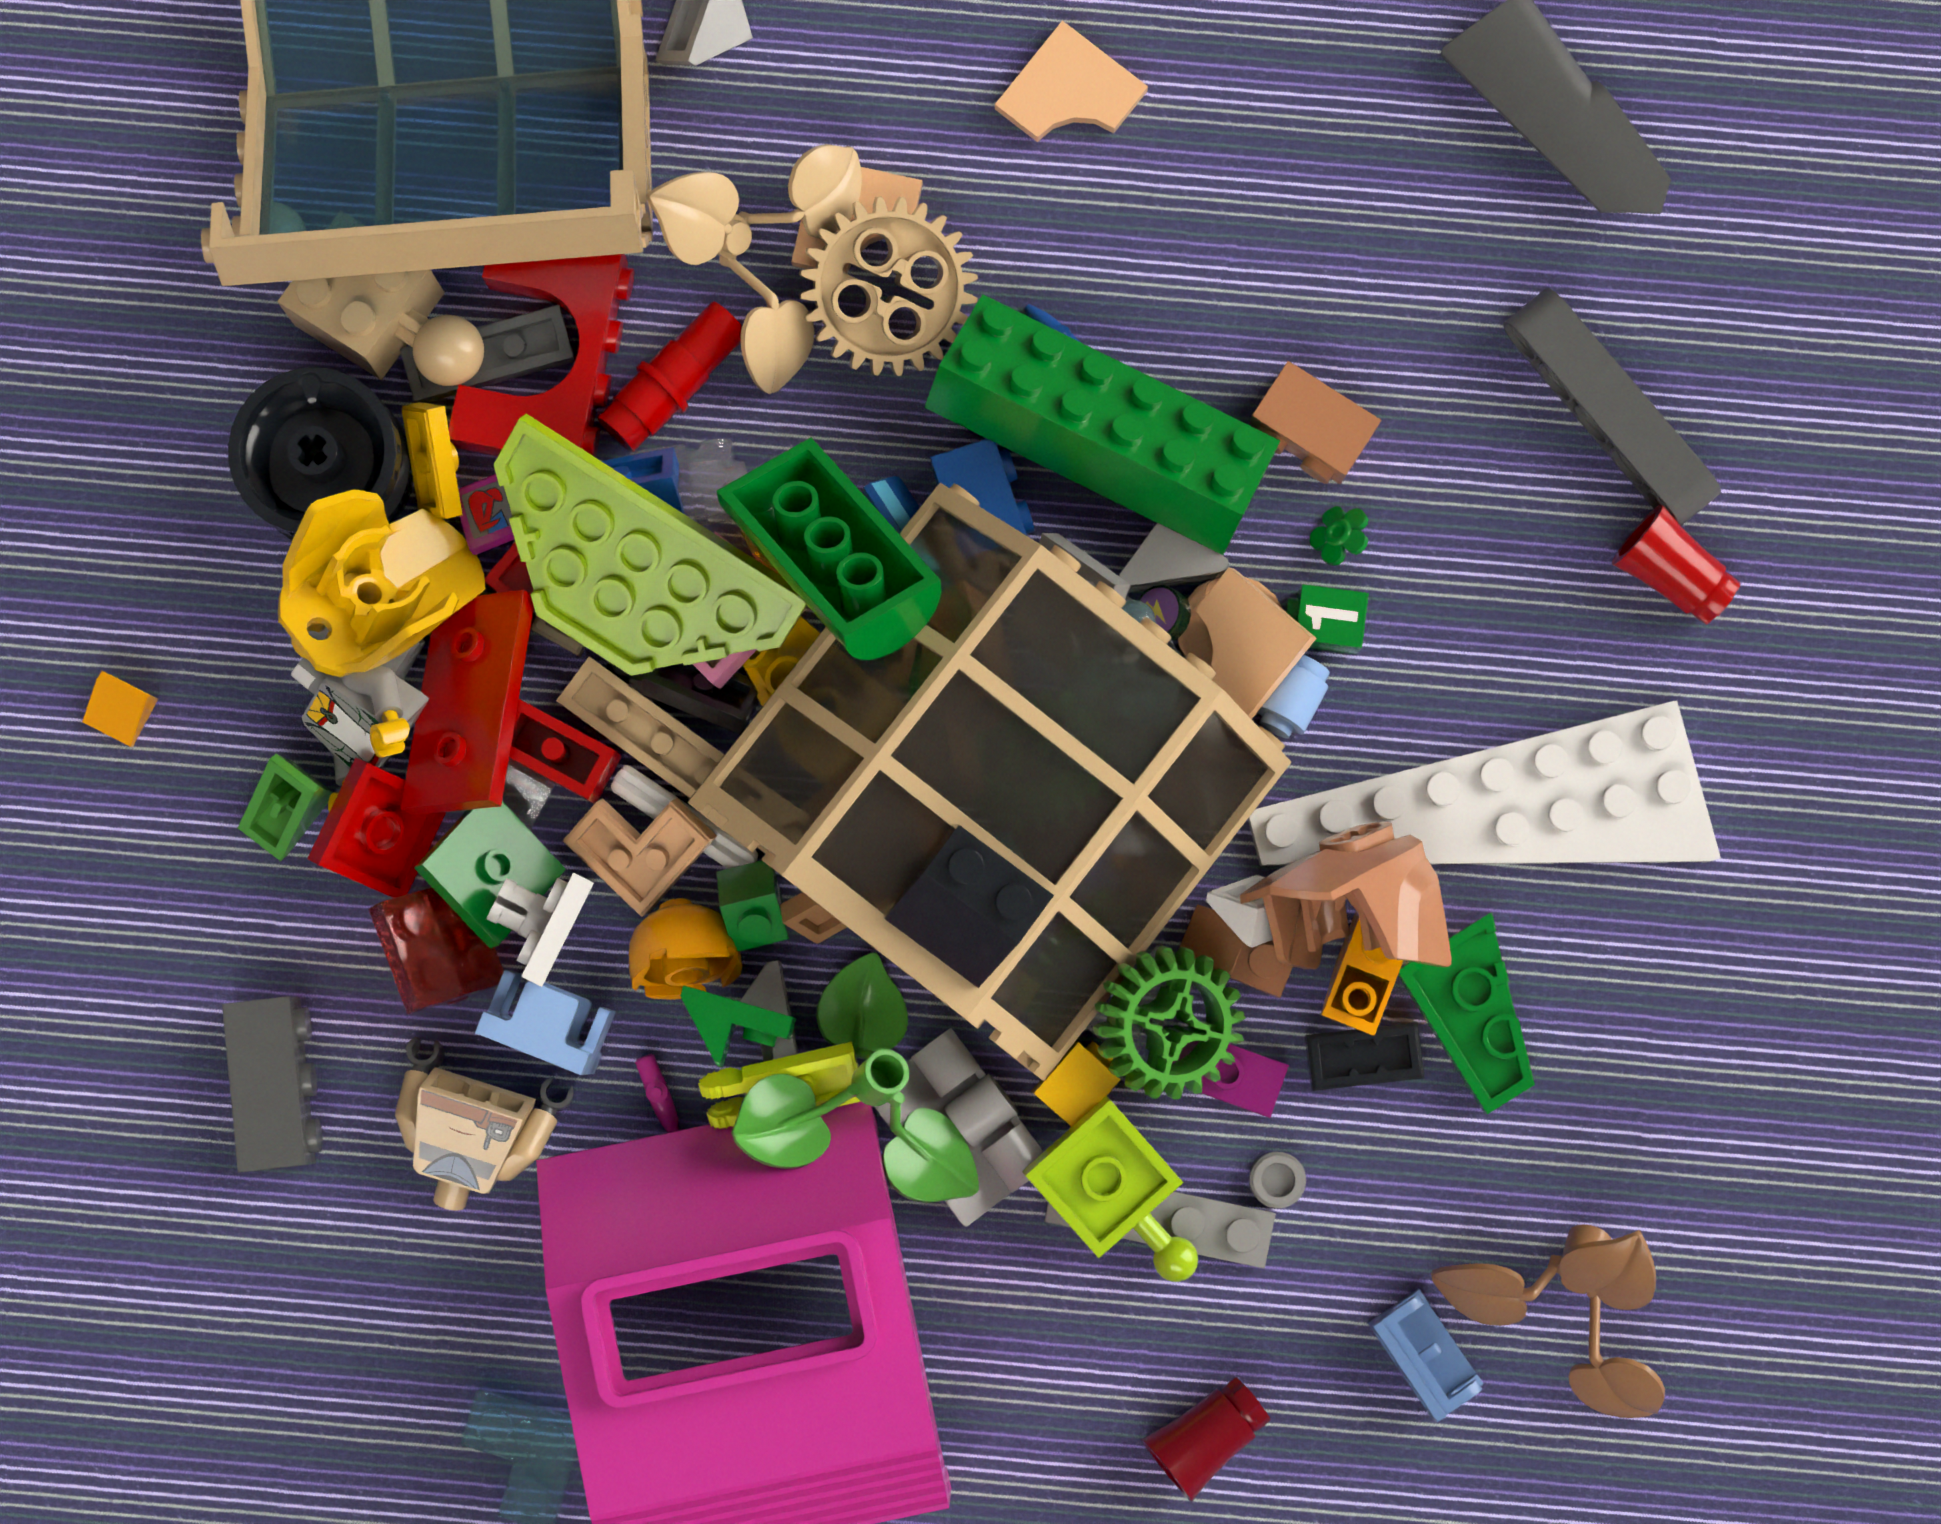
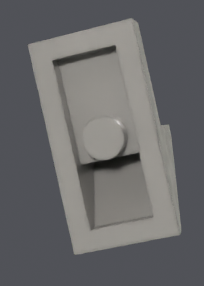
(770, 993)

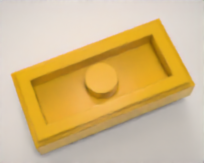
(432, 459)

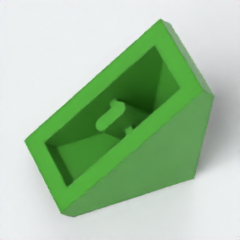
(283, 806)

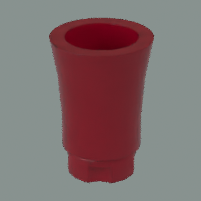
(1206, 1436)

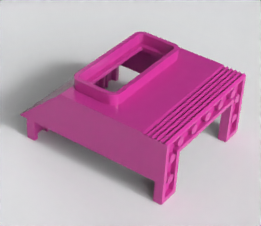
(762, 1437)

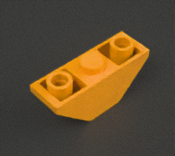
(1360, 983)

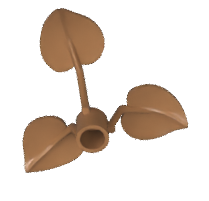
(1591, 1264)

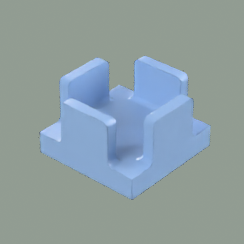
(546, 1024)

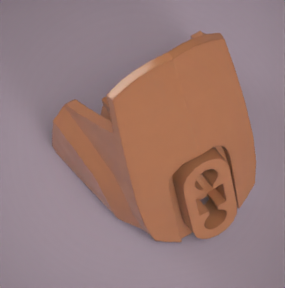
(1383, 881)

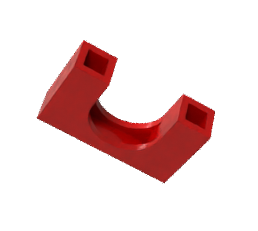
(591, 294)

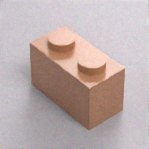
(1314, 424)

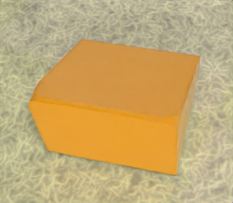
(118, 708)

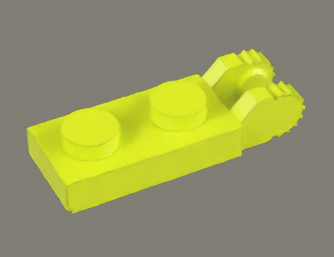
(824, 1070)

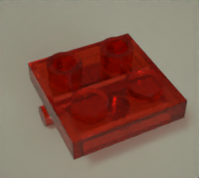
(433, 951)

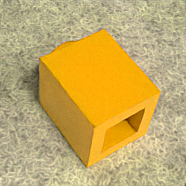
(1077, 1083)

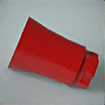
(1676, 566)

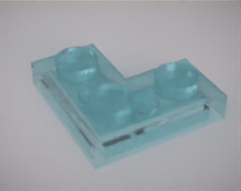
(537, 1442)

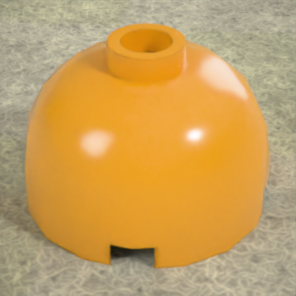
(679, 948)

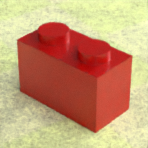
(561, 753)

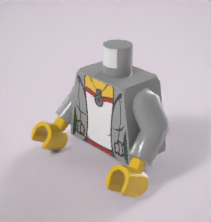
(359, 715)

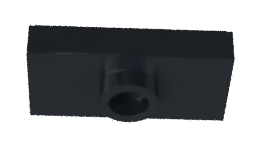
(1363, 1059)

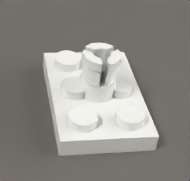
(540, 920)

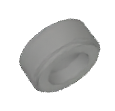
(1277, 1179)

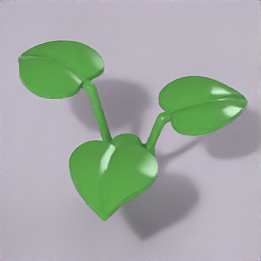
(784, 1126)

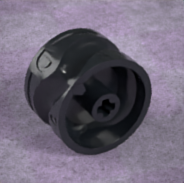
(313, 421)

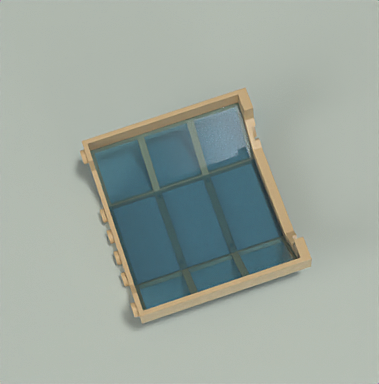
(436, 137)

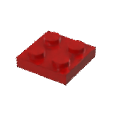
(370, 834)

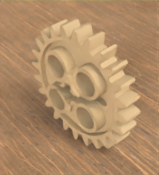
(907, 240)

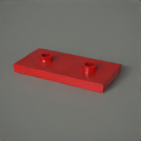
(472, 706)

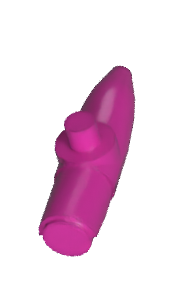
(657, 1092)

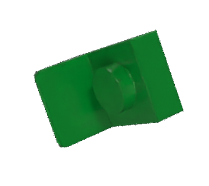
(719, 1015)

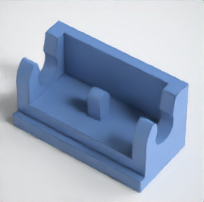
(1426, 1355)

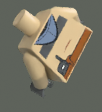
(469, 1129)

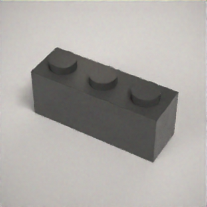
(271, 1083)

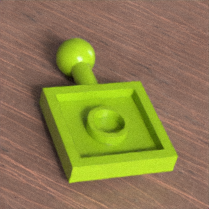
(1108, 1182)

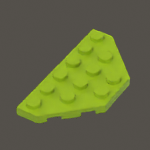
(629, 567)

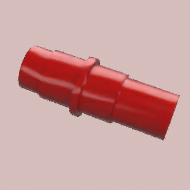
(671, 377)

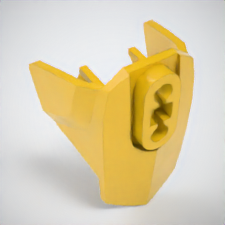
(371, 581)

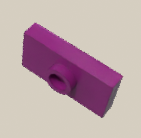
(1248, 1083)

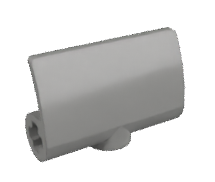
(953, 1083)

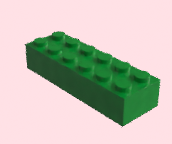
(1101, 423)

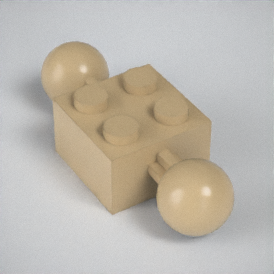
(381, 313)

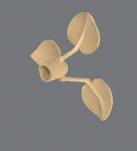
(702, 222)

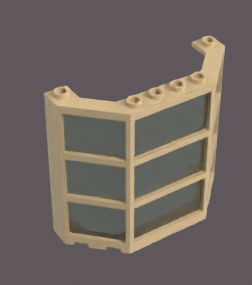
(1032, 727)

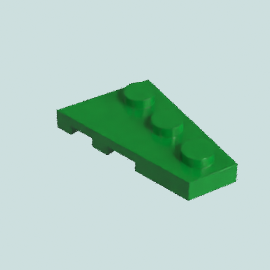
(1474, 1015)

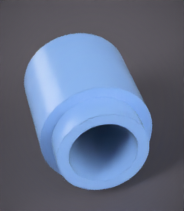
(1295, 699)

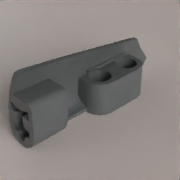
(1549, 100)

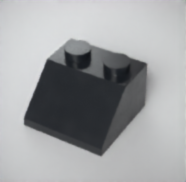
(968, 905)

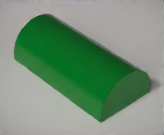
(834, 550)

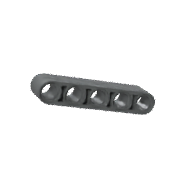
(1611, 406)

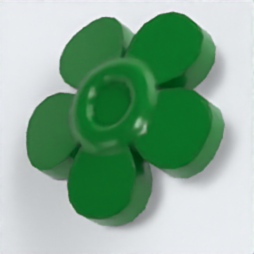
(1341, 533)

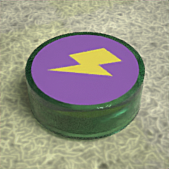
(1170, 609)

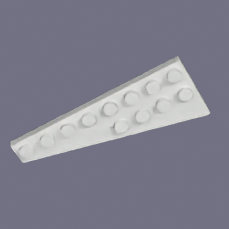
(1567, 796)

